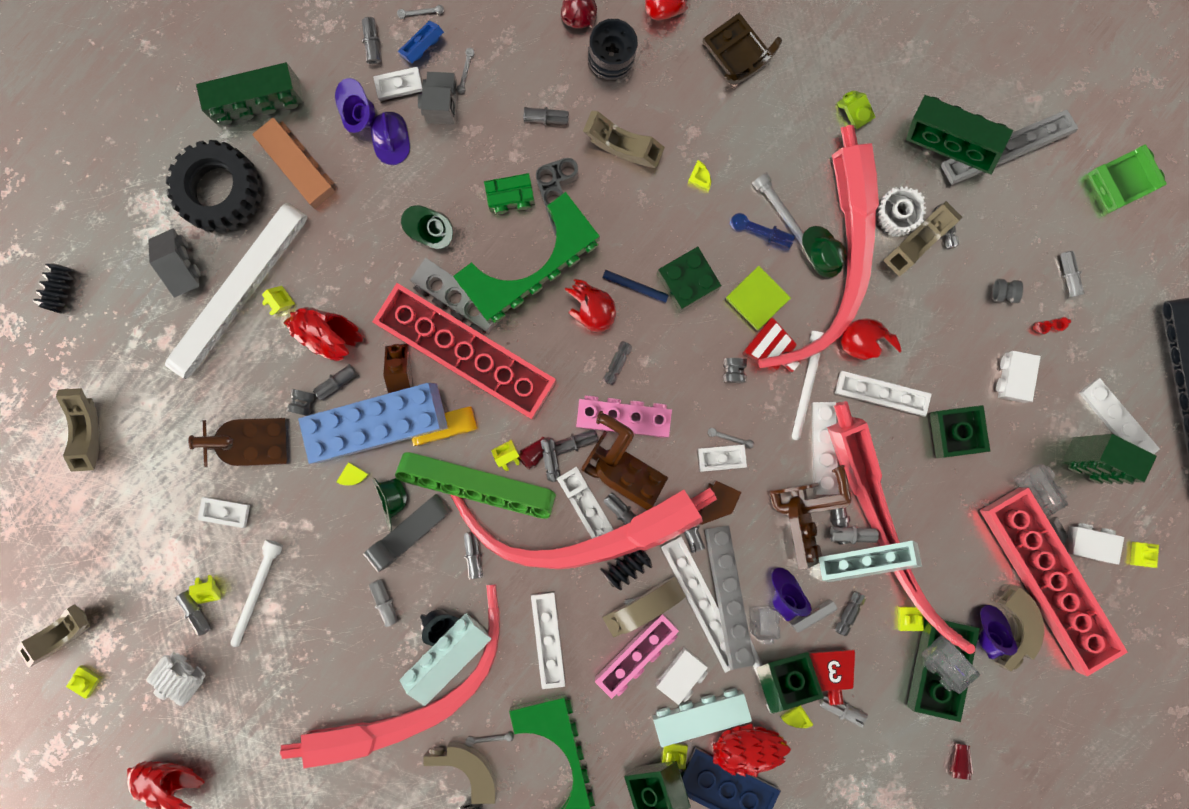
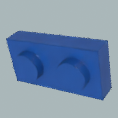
(425, 37)

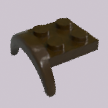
(739, 49)

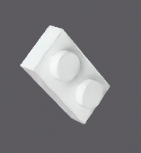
(398, 83)
(722, 458)
(223, 512)

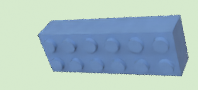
(373, 423)

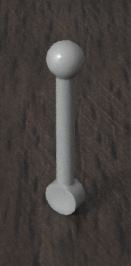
(401, 13)
(470, 54)
(712, 432)
(470, 740)

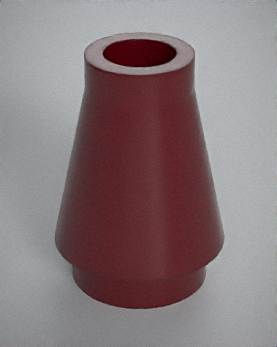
(532, 454)
(962, 763)

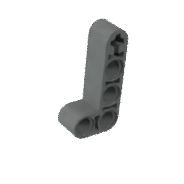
(559, 179)
(407, 533)

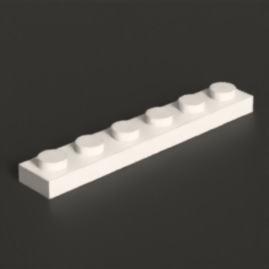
(697, 596)

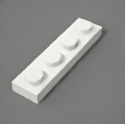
(883, 393)
(1116, 415)
(823, 451)
(548, 640)

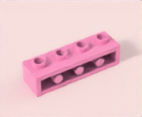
(640, 419)
(636, 655)

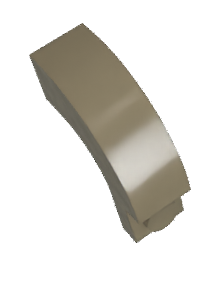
(622, 143)
(922, 238)
(83, 429)
(644, 608)
(1028, 626)
(54, 637)
(472, 764)

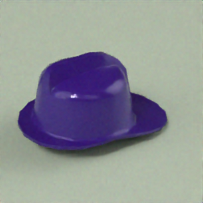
(353, 105)
(390, 138)
(789, 597)
(996, 633)

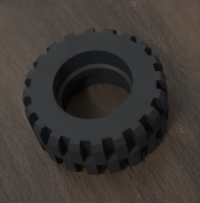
(193, 166)

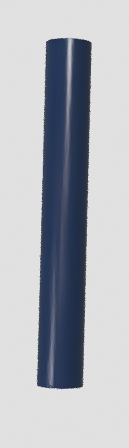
(636, 286)

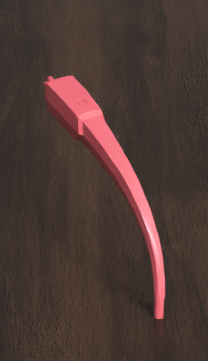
(858, 200)
(856, 451)
(642, 533)
(360, 739)

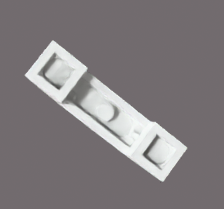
(584, 503)

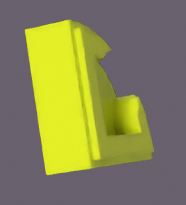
(700, 176)
(352, 475)
(797, 718)

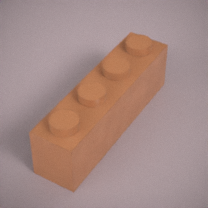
(293, 162)

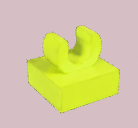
(277, 299)
(505, 454)
(1144, 554)
(204, 592)
(909, 619)
(83, 682)
(676, 752)

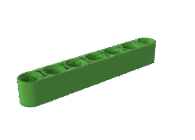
(475, 485)

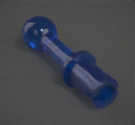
(740, 222)

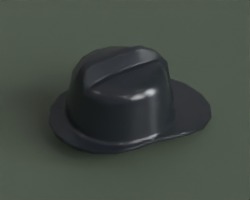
(436, 625)

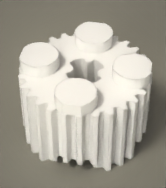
(894, 222)
(175, 679)

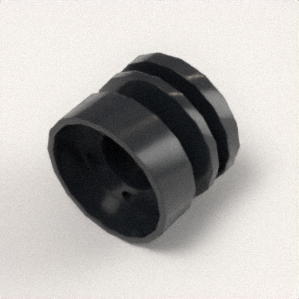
(614, 37)

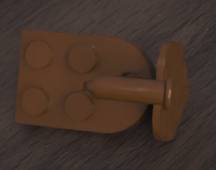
(252, 441)
(622, 470)
(799, 513)

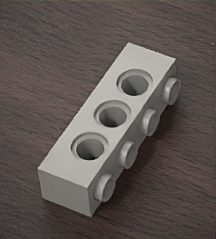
(430, 272)

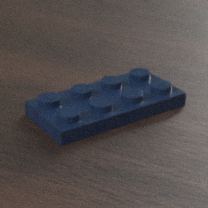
(718, 789)

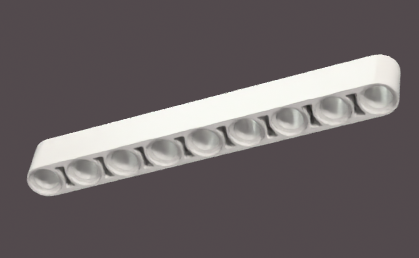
(236, 290)

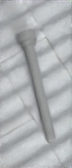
(764, 184)

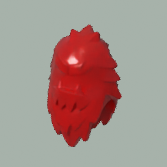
(323, 332)
(749, 750)
(158, 782)

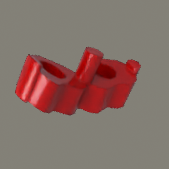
(1056, 324)

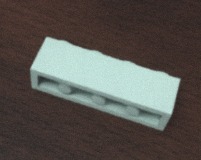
(870, 561)
(445, 660)
(701, 718)

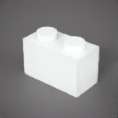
(1018, 376)
(1094, 545)
(682, 676)

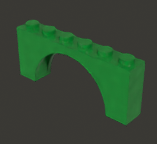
(496, 296)
(552, 720)

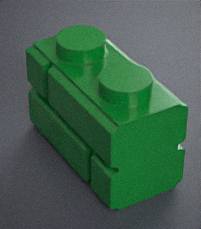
(509, 193)

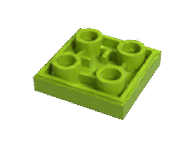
(758, 298)

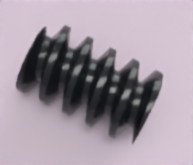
(53, 287)
(626, 568)

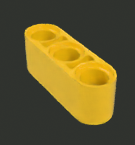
(458, 422)

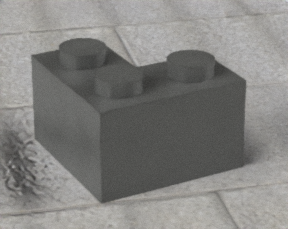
(438, 98)
(171, 262)

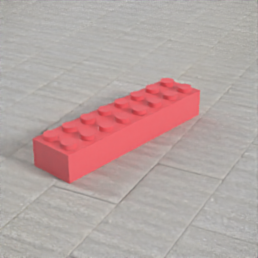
(464, 351)
(1053, 581)

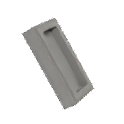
(816, 615)

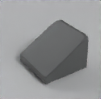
(1060, 531)

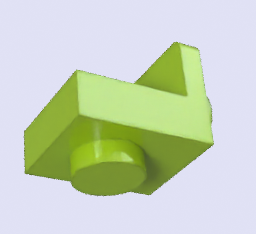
(857, 108)

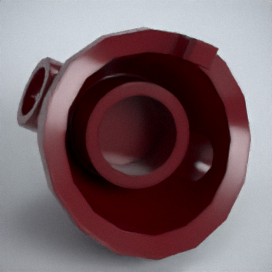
(579, 13)

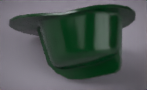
(427, 226)
(824, 251)
(392, 498)

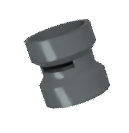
(1006, 290)
(735, 370)
(297, 407)

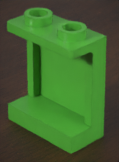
(1127, 178)

